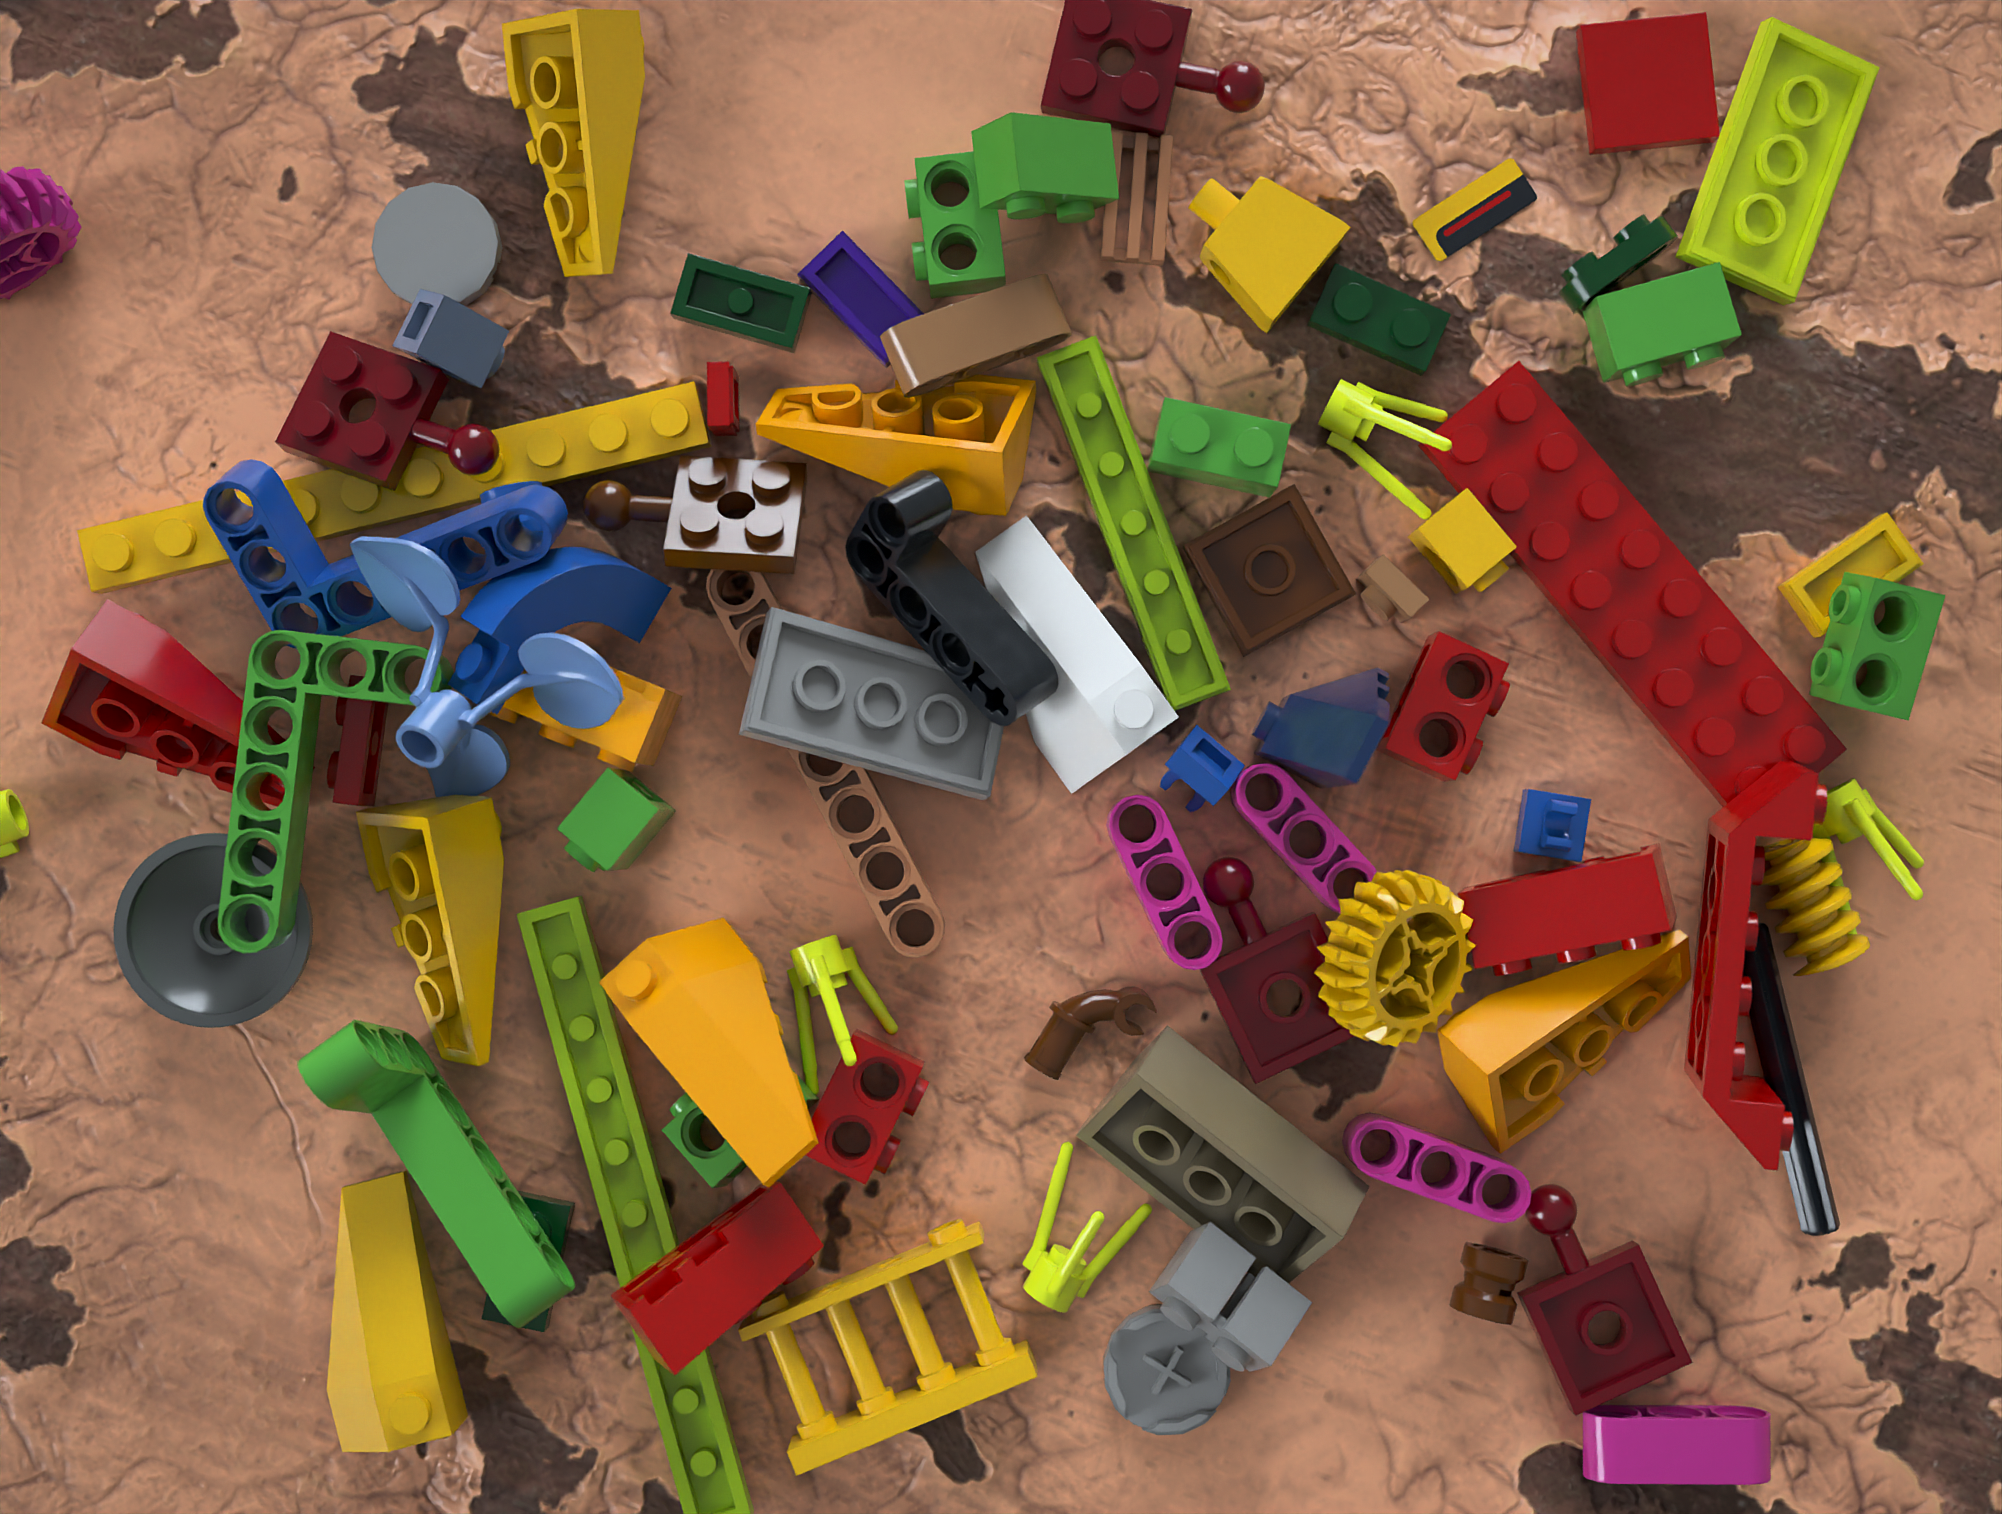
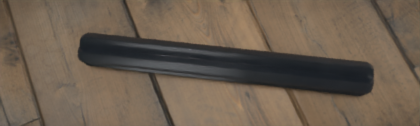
(1786, 1078)

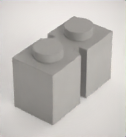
(1256, 1316)

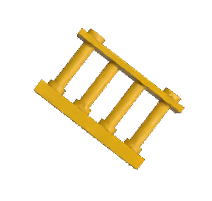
(939, 1385)

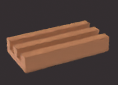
(1140, 145)

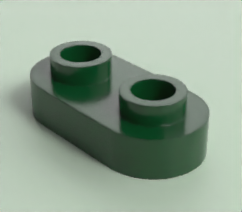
(1636, 247)

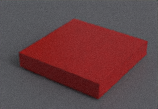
(1647, 83)

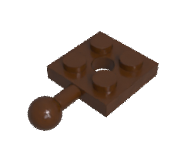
(703, 492)

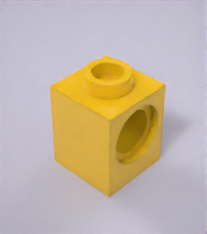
(1464, 544)

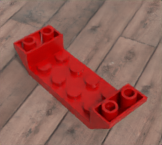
(1776, 805)

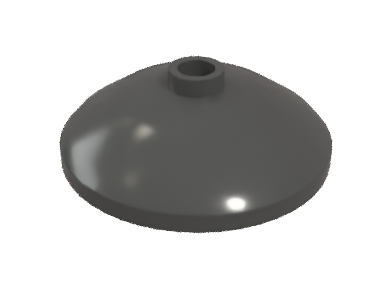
(172, 943)

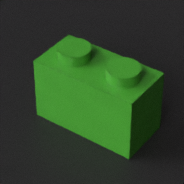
(1045, 166)
(1662, 324)
(1219, 447)
(614, 821)

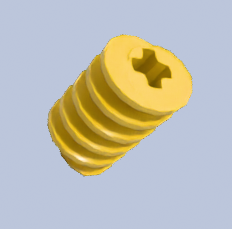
(1813, 904)

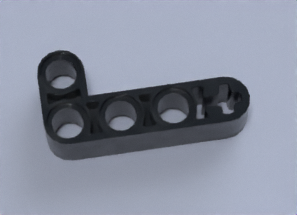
(942, 603)

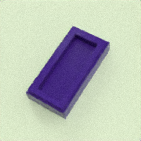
(857, 293)

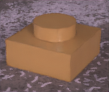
(1390, 591)

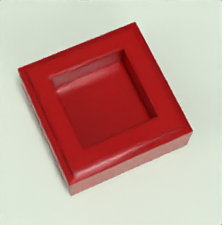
(723, 399)

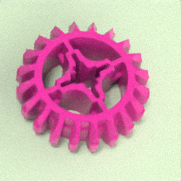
(34, 227)

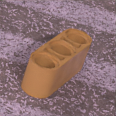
(975, 335)

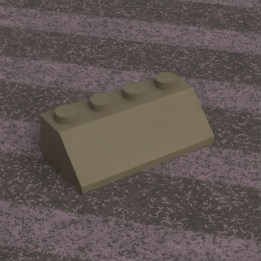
(1223, 1157)

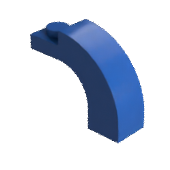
(543, 597)

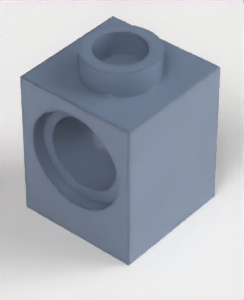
(452, 338)

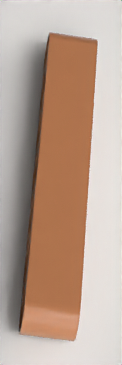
(830, 791)

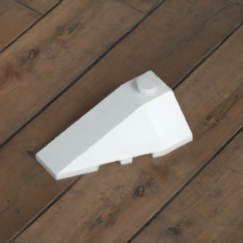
(1103, 692)

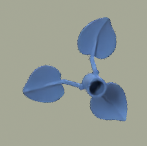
(442, 731)

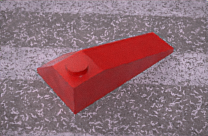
(150, 697)

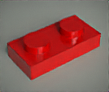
(356, 766)

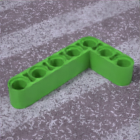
(293, 764)
(395, 1080)

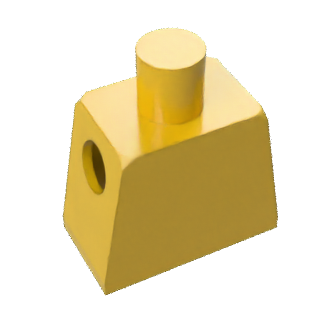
(1265, 244)

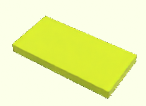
(1777, 161)

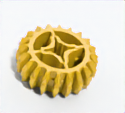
(1383, 954)

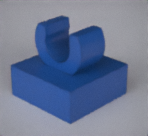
(1203, 766)
(1552, 825)

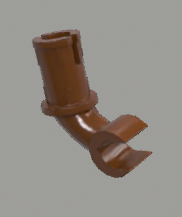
(1075, 1018)

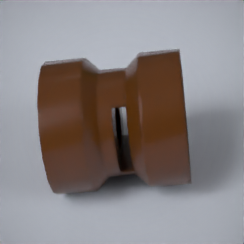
(1488, 1283)

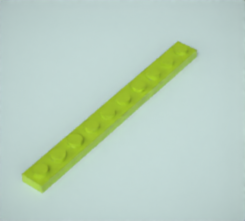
(628, 1191)

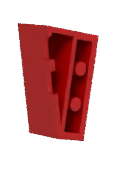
(1570, 911)
(718, 1276)

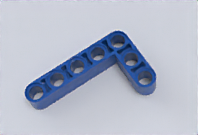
(330, 587)

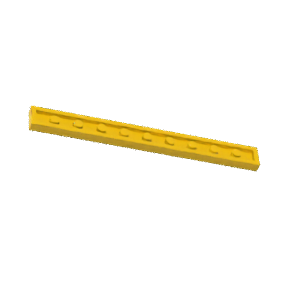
(339, 504)

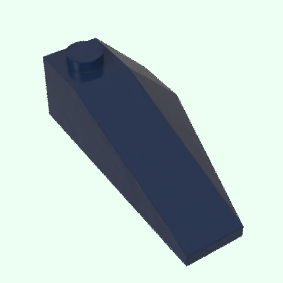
(1327, 729)

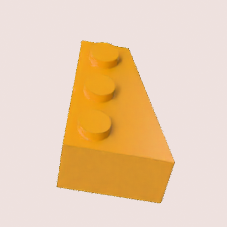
(627, 738)

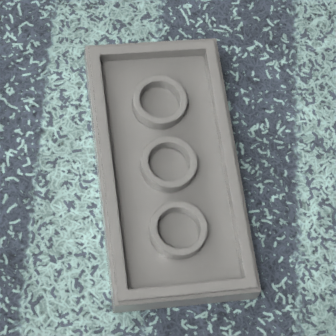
(867, 706)

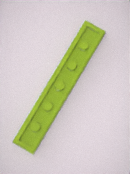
(1133, 523)

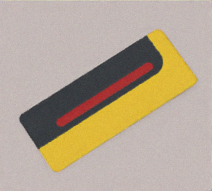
(1474, 210)

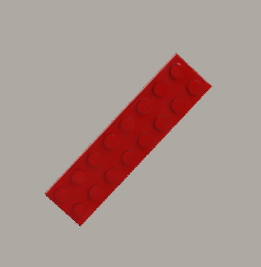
(1629, 589)

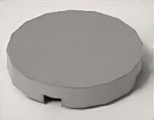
(437, 242)
(1163, 1373)

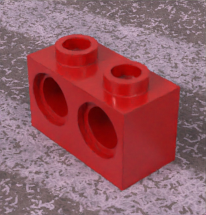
(1429, 699)
(850, 1100)

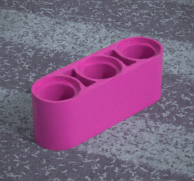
(1275, 824)
(1187, 904)
(1462, 1183)
(1677, 1444)

